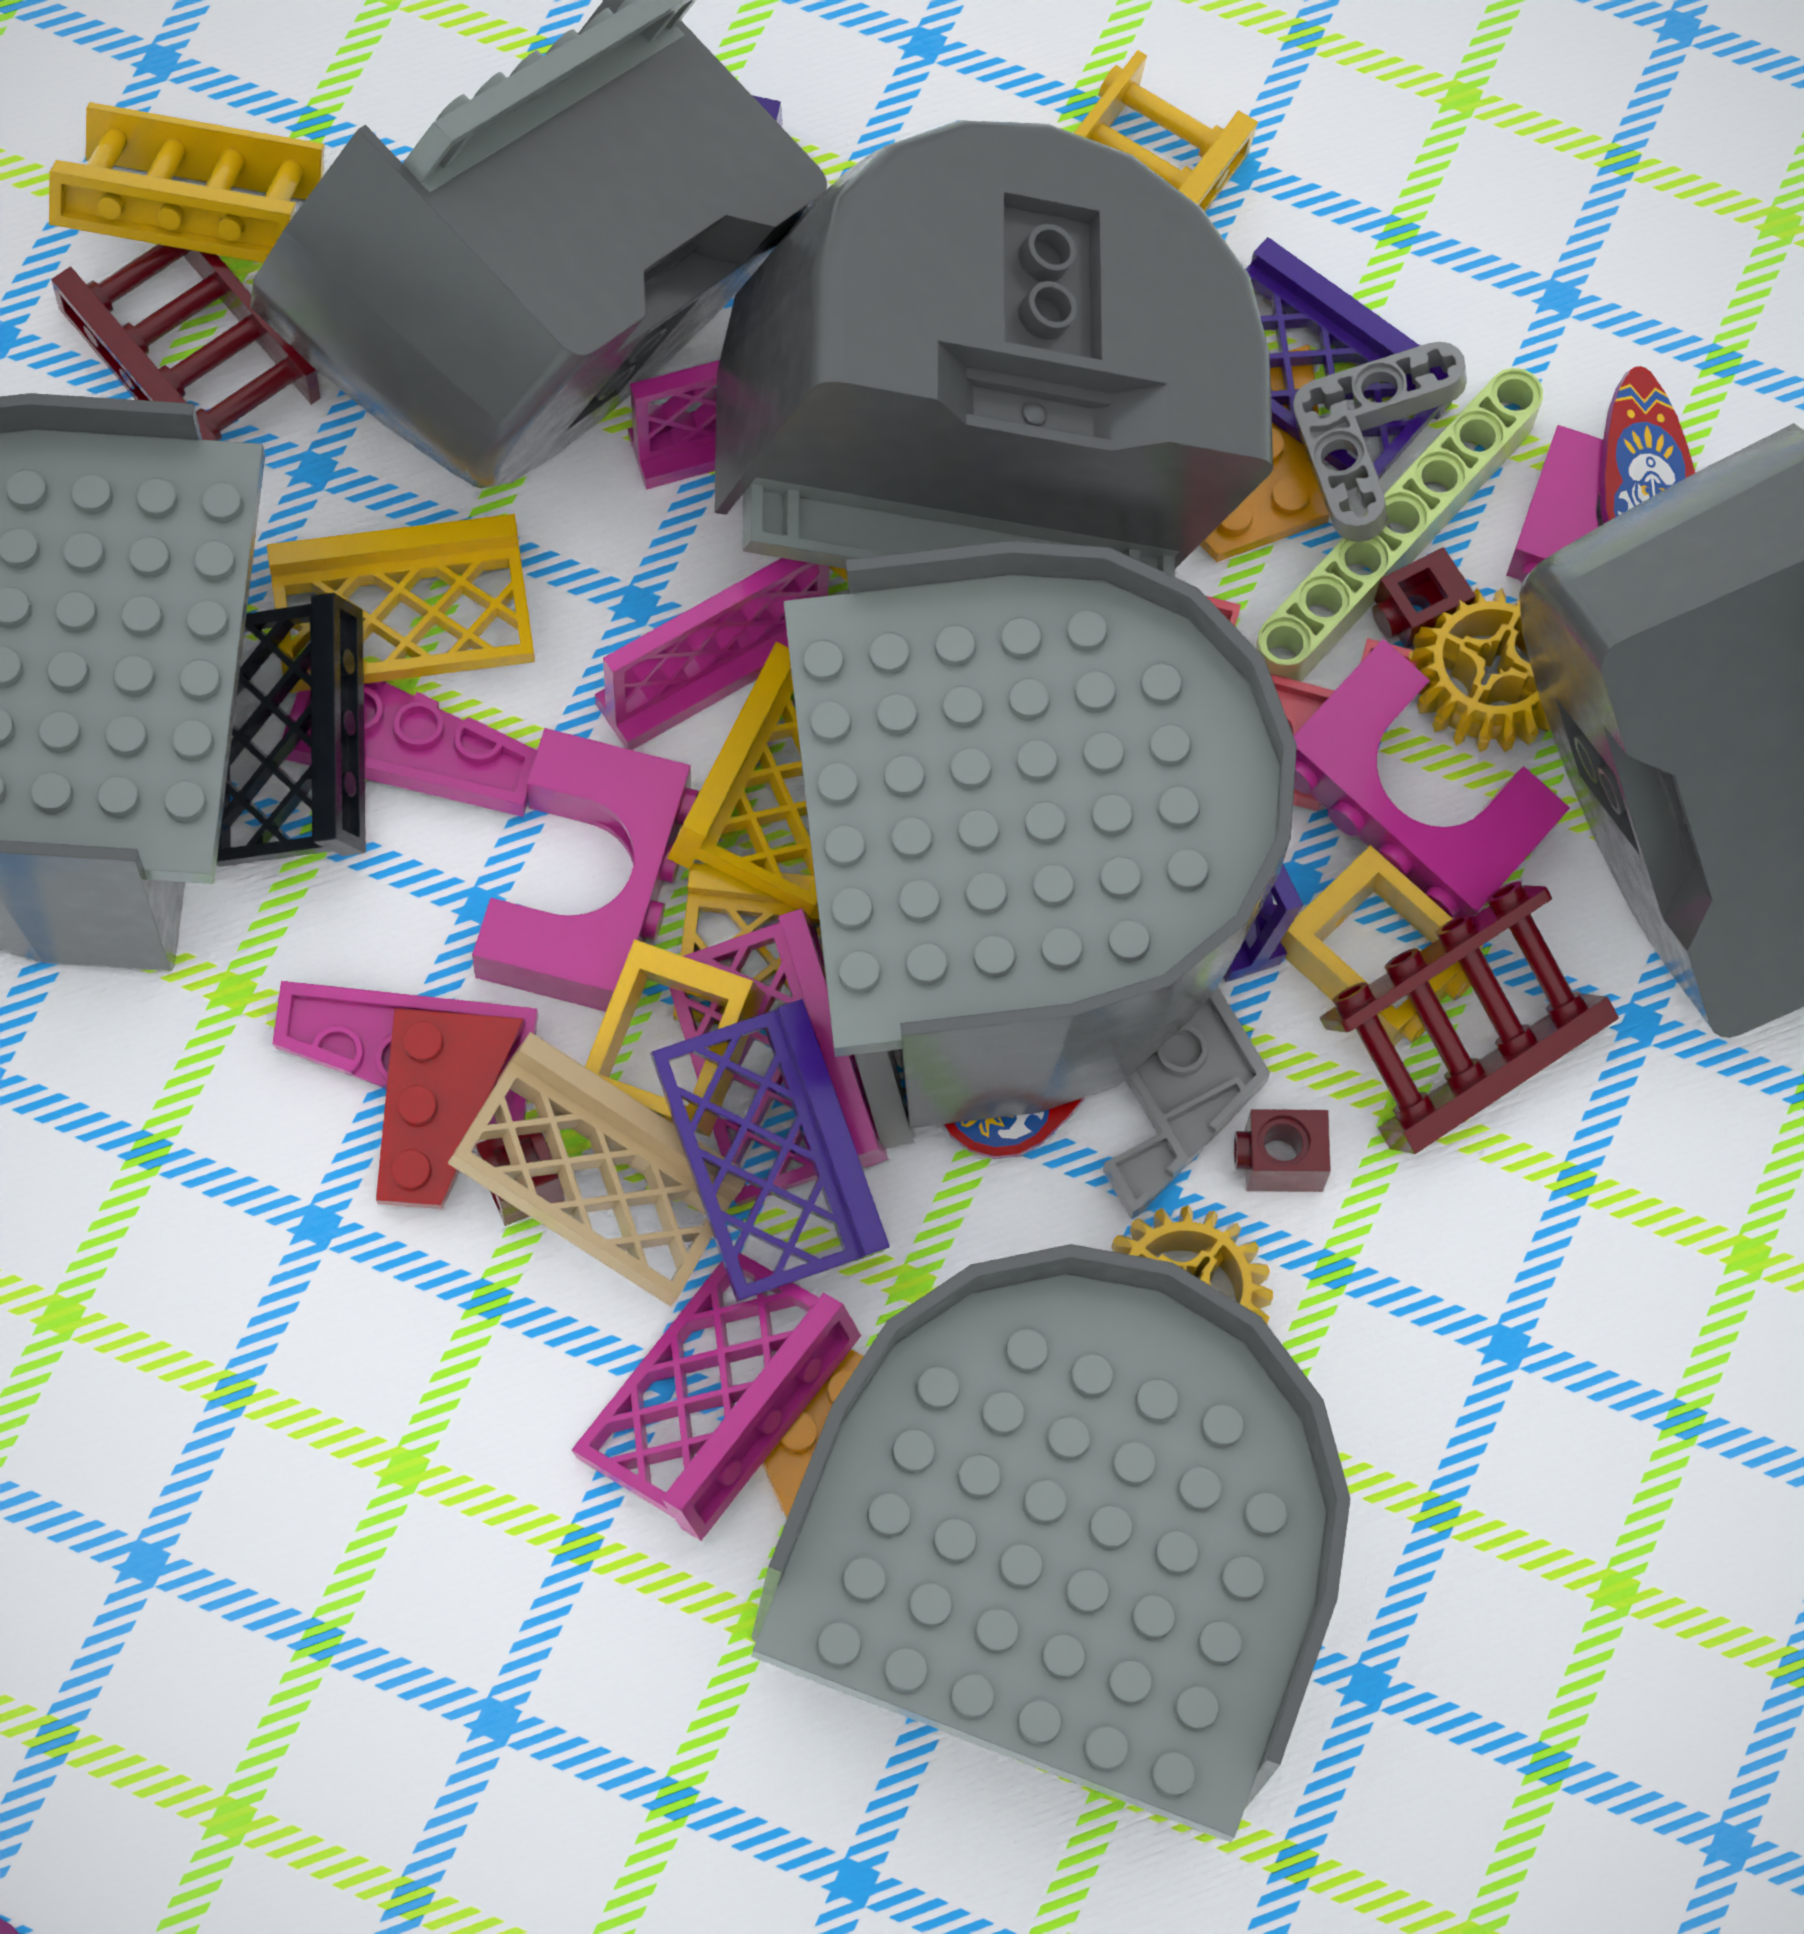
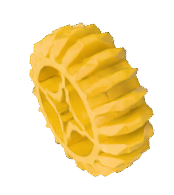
(1453, 648)
(1213, 1250)

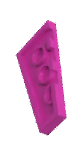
(434, 752)
(354, 1027)

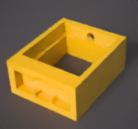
(647, 962)
(1330, 974)

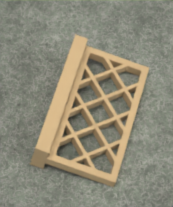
(619, 1134)

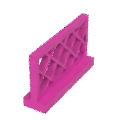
(667, 438)
(702, 652)
(806, 976)
(751, 1426)

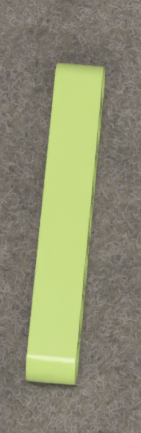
(1409, 504)

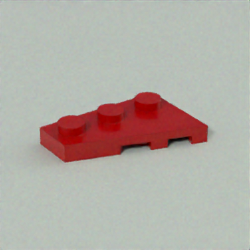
(435, 1088)

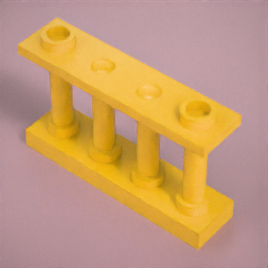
(1219, 148)
(177, 212)

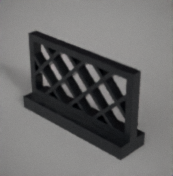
(334, 741)

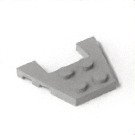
(1189, 1097)

